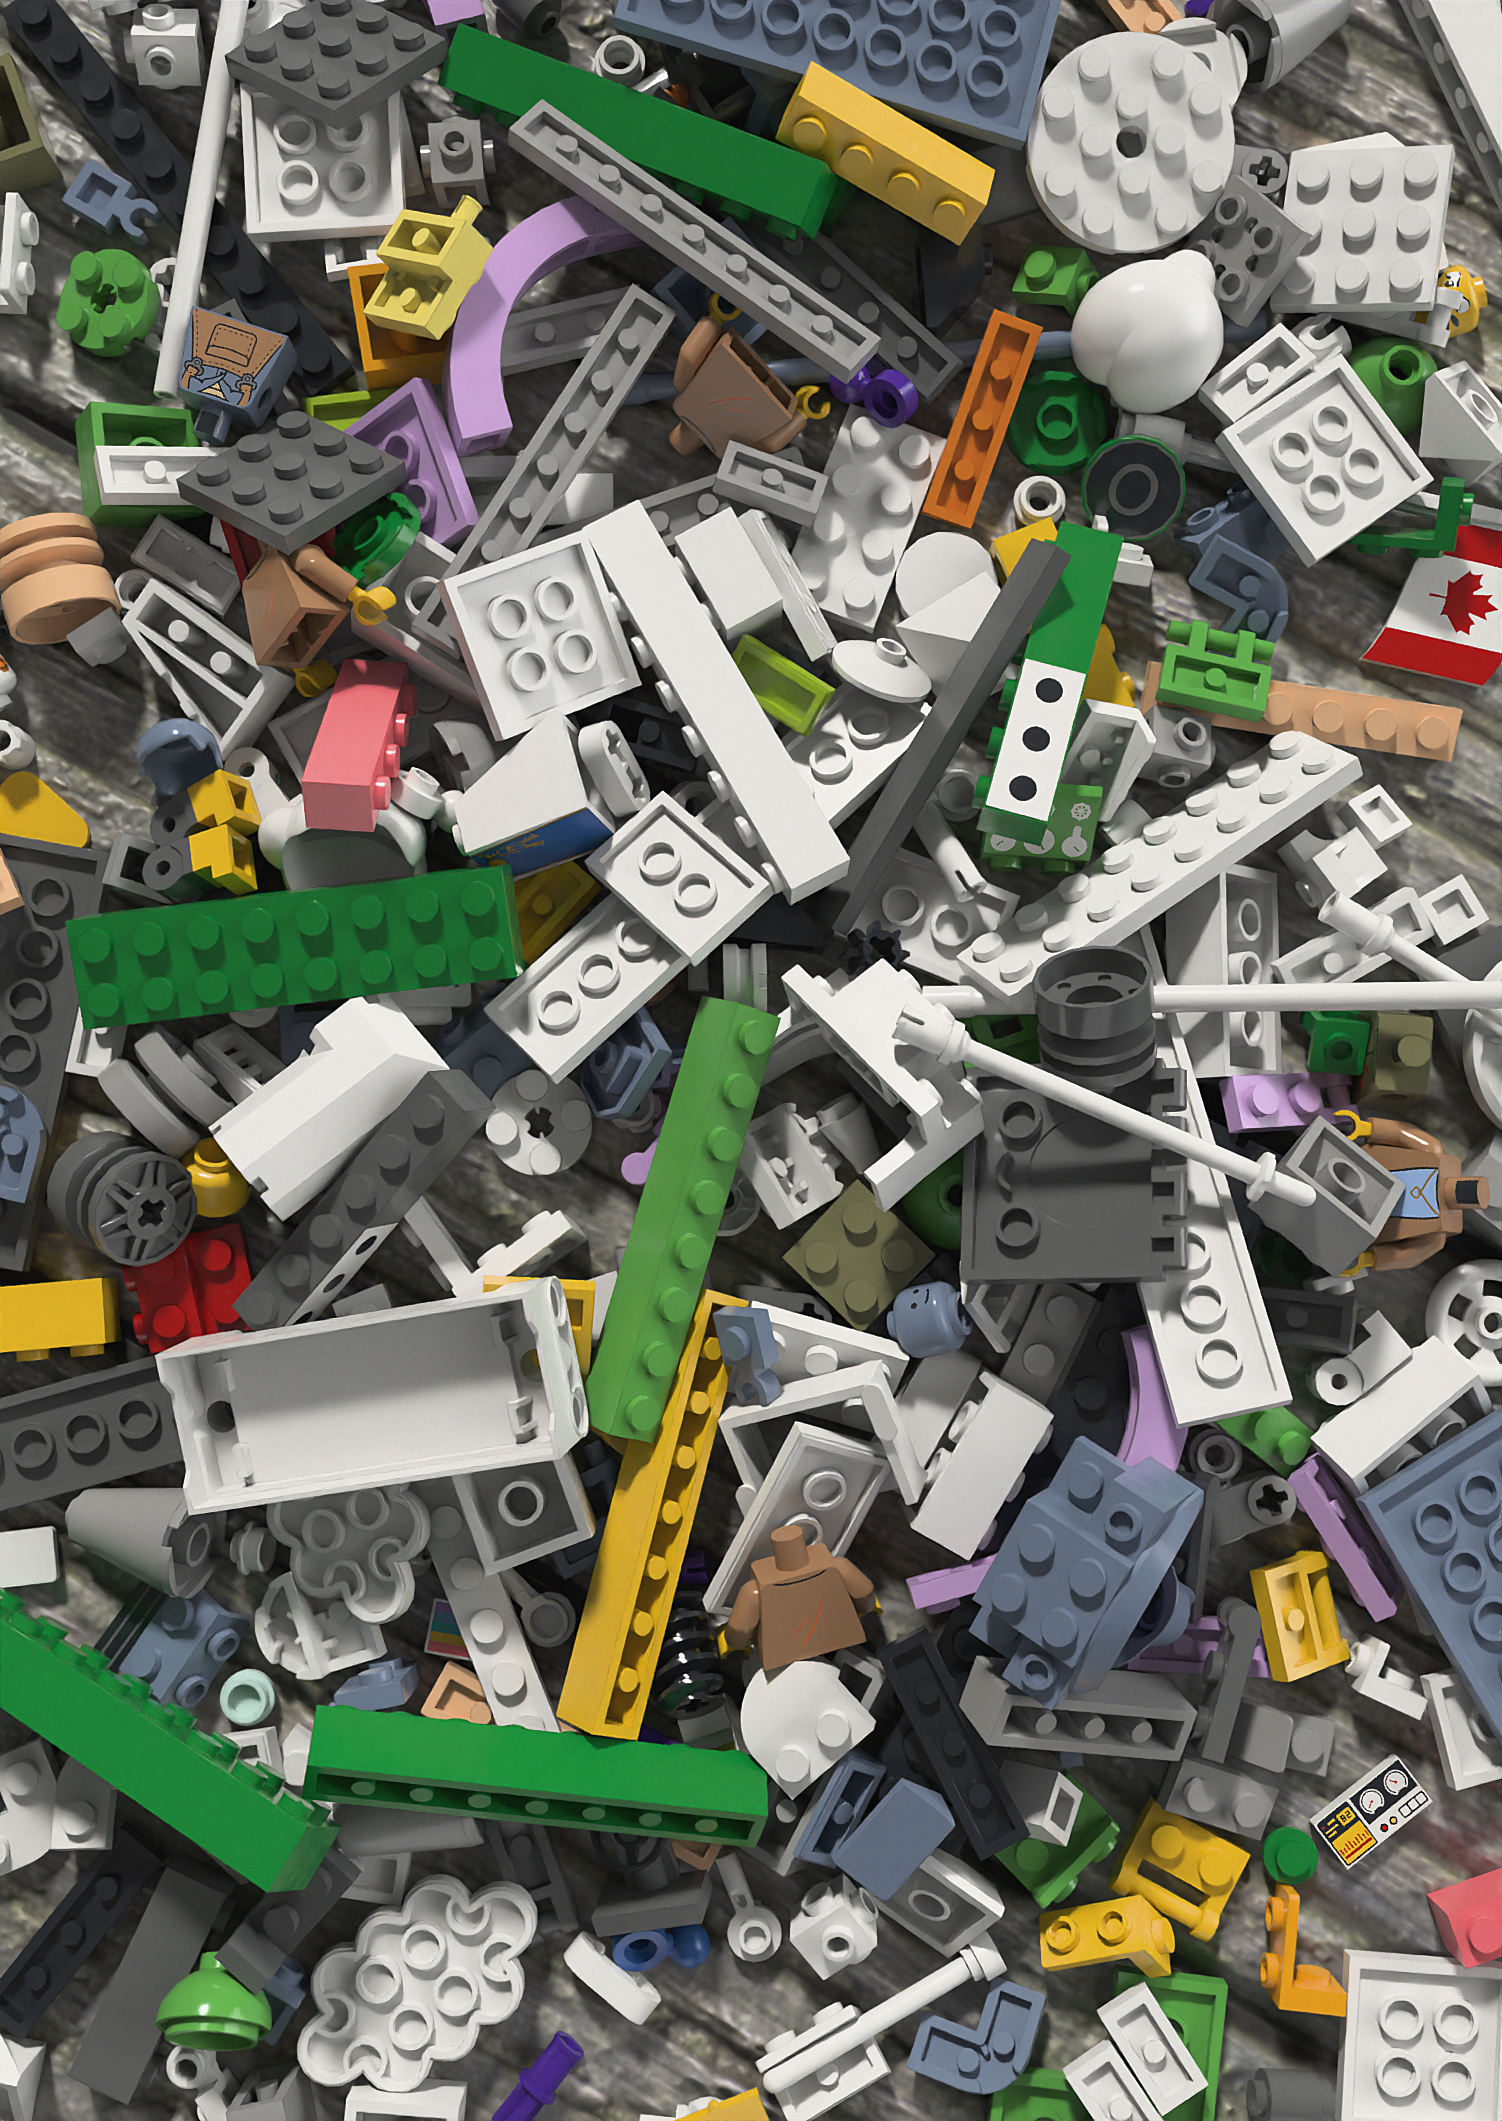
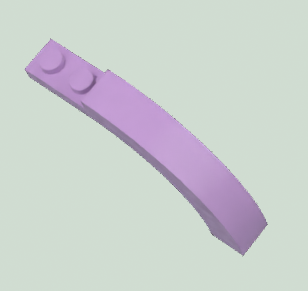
(471, 368)
(1147, 1433)

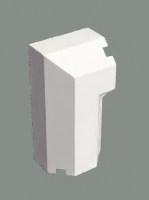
(328, 1105)

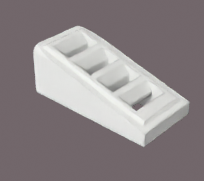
(237, 1081)

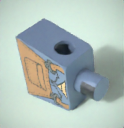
(232, 372)

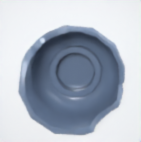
(177, 755)

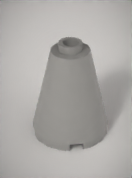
(1276, 33)
(467, 748)
(148, 1535)
(395, 1831)

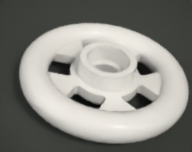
(1468, 1282)

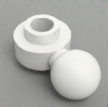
(418, 794)

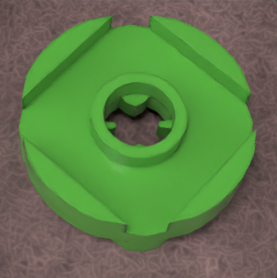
(86, 290)

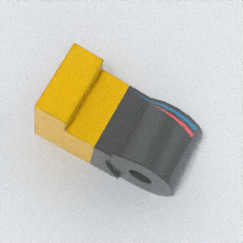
(206, 805)
(201, 865)

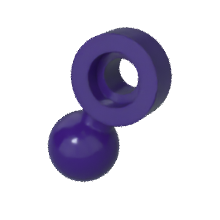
(887, 397)

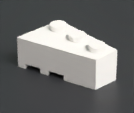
(206, 666)

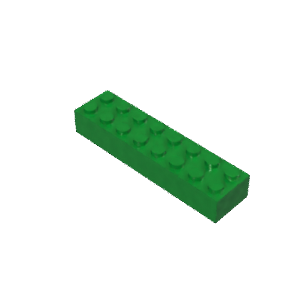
(296, 946)
(159, 1754)

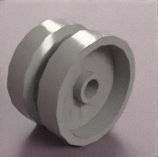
(166, 1092)

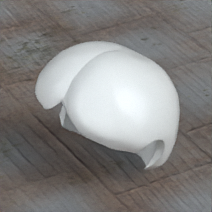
(1150, 331)
(342, 856)

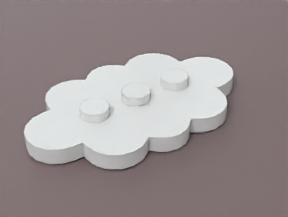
(355, 1547)
(417, 1983)

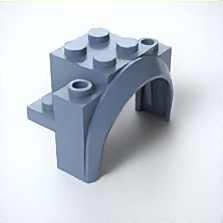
(1082, 1569)

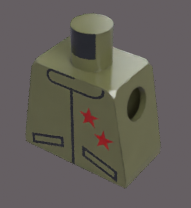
(1394, 1062)

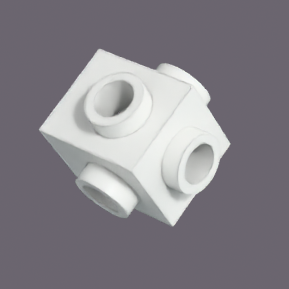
(166, 46)
(834, 1925)

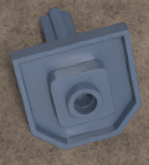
(628, 1066)

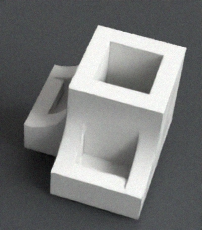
(1330, 865)

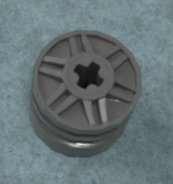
(1096, 1016)
(122, 1198)

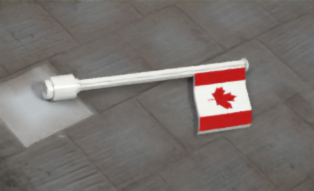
(1448, 606)

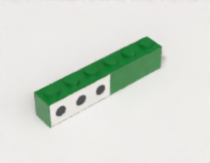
(1048, 691)

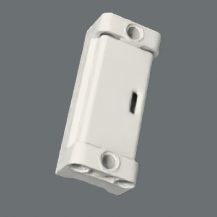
(377, 1397)

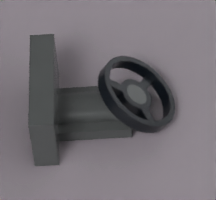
(653, 1888)

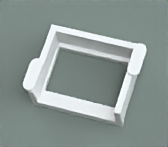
(864, 1380)

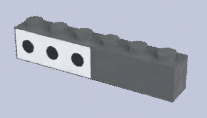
(366, 1201)

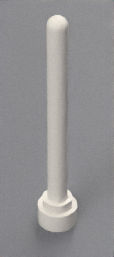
(976, 1961)

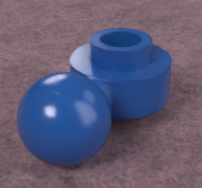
(639, 1951)

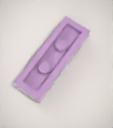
(1346, 1538)

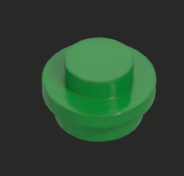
(1289, 1855)

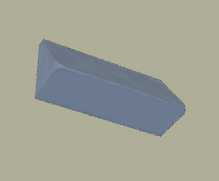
(840, 1807)
(895, 1838)

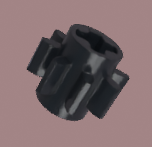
(881, 940)

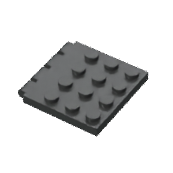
(1069, 1194)

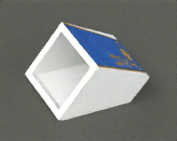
(534, 805)

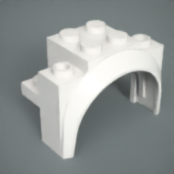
(858, 1025)

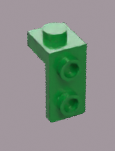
(1453, 511)

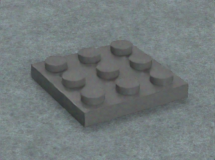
(336, 58)
(292, 480)

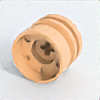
(52, 577)

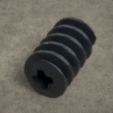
(682, 1668)

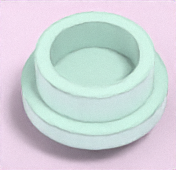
(248, 1697)

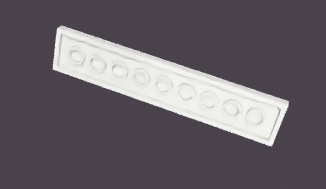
(618, 962)
(1210, 1317)

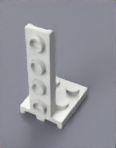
(544, 1244)

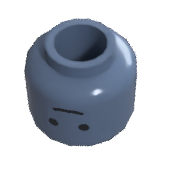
(929, 1320)

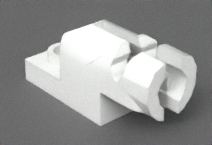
(1272, 367)

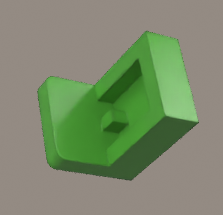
(1055, 277)

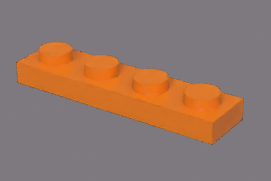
(981, 420)

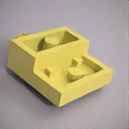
(430, 270)

